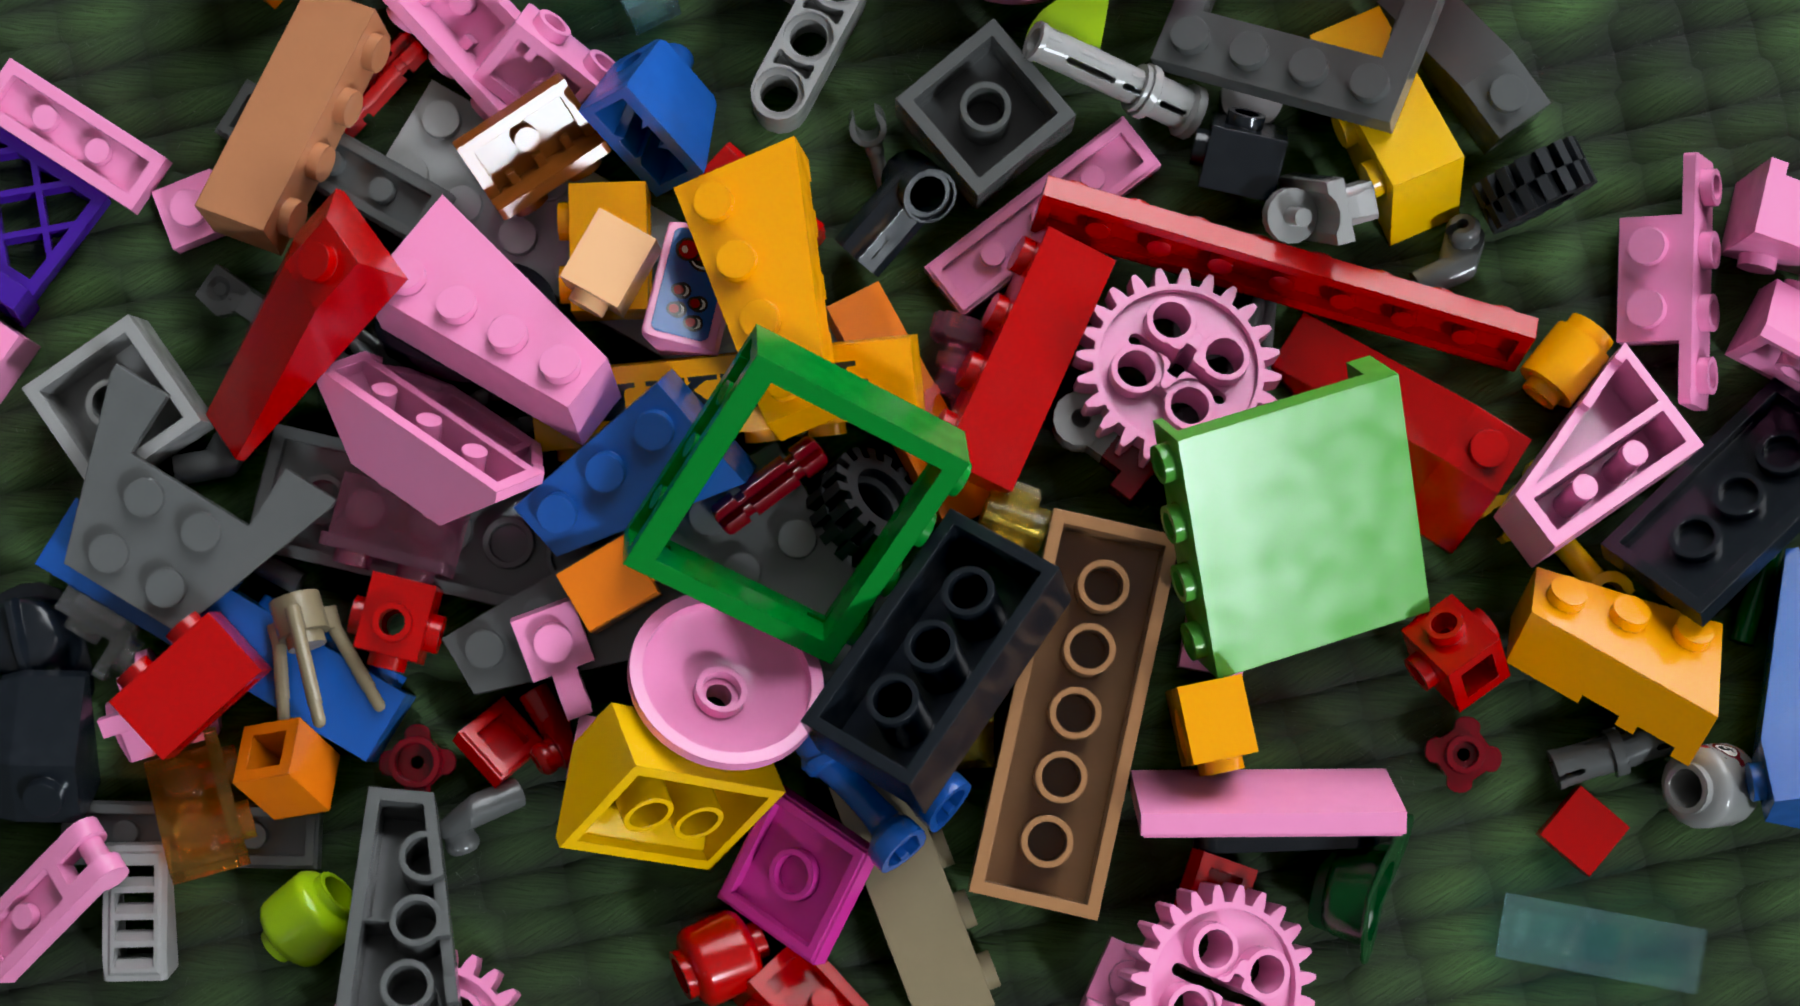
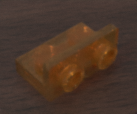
(198, 812)

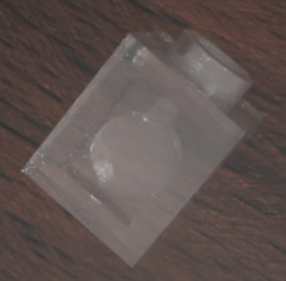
(92, 622)

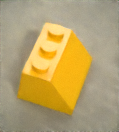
(652, 805)

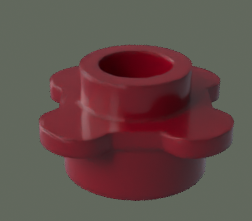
(417, 742)
(1444, 754)

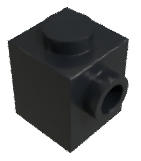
(1240, 153)

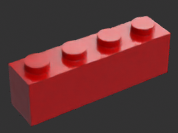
(1025, 352)

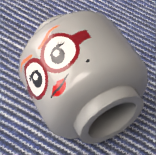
(1710, 789)

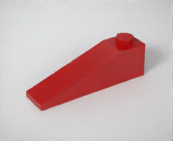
(312, 311)

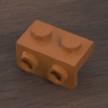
(532, 148)

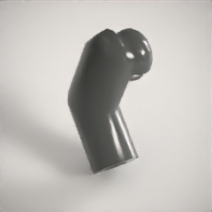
(1458, 254)
(206, 465)
(478, 809)

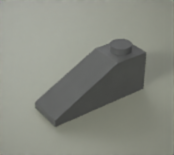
(1477, 75)

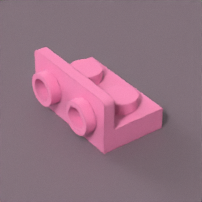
(536, 50)

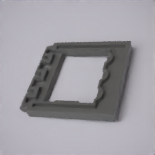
(1297, 68)

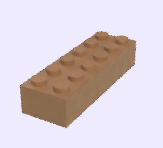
(1075, 721)

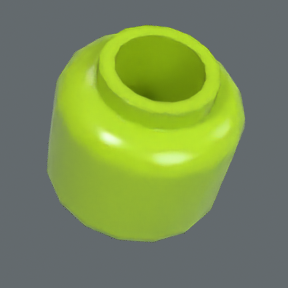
(306, 918)

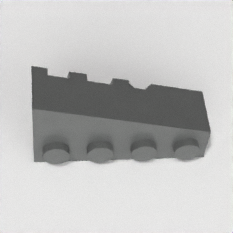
(400, 911)

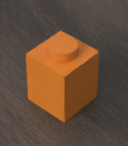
(605, 588)
(286, 768)

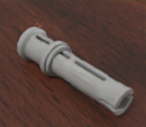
(1140, 88)

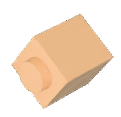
(609, 265)

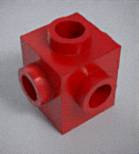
(392, 597)
(1455, 652)

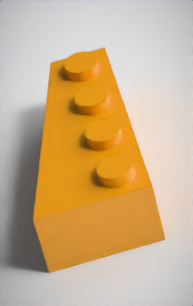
(764, 262)

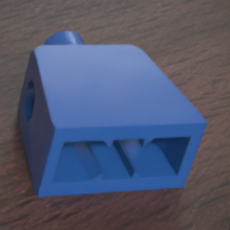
(655, 114)

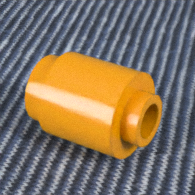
(1566, 361)

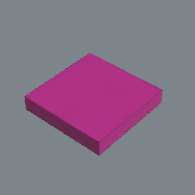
(798, 876)

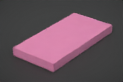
(1267, 803)

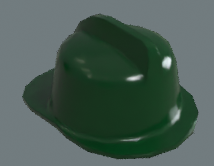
(1352, 891)

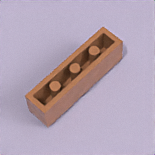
(294, 123)

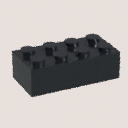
(937, 660)

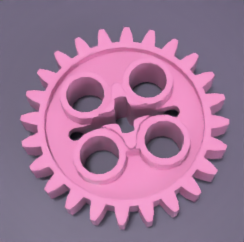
(1207, 327)
(1238, 932)

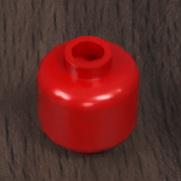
(718, 957)

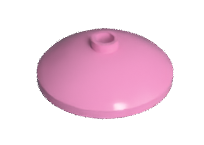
(701, 653)

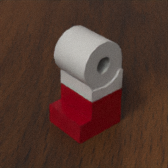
(1078, 435)

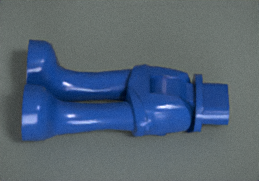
(893, 833)

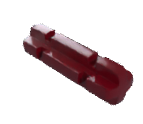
(769, 485)

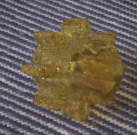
(1017, 516)

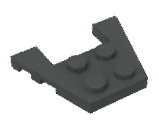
(158, 537)

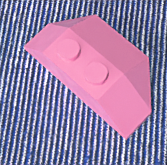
(427, 438)

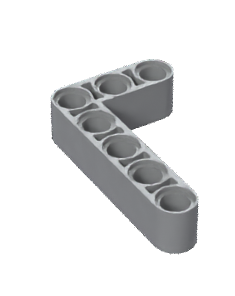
(797, 72)

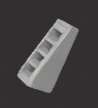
(117, 962)

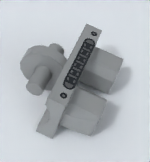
(1318, 209)

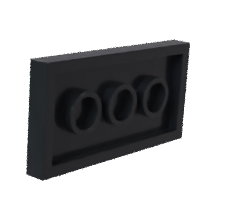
(1719, 511)

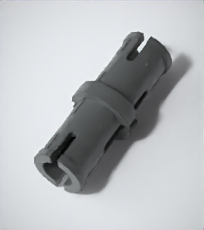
(1605, 754)

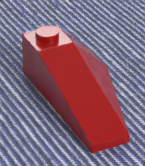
(1454, 445)

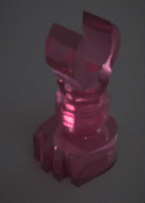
(960, 336)

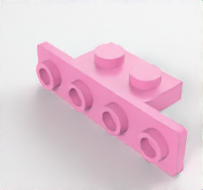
(458, 38)
(1667, 281)

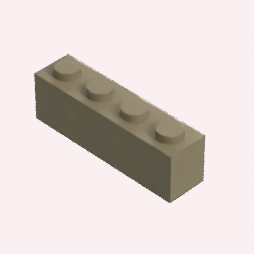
(926, 921)

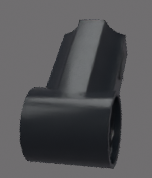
(893, 215)

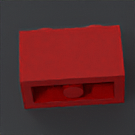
(188, 683)

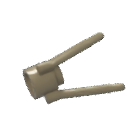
(301, 627)

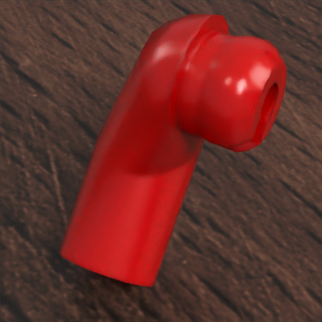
(553, 726)

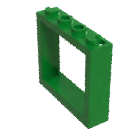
(775, 360)

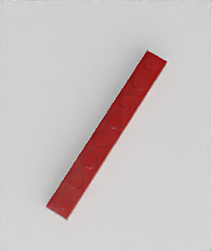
(1286, 274)

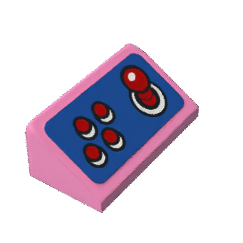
(682, 304)

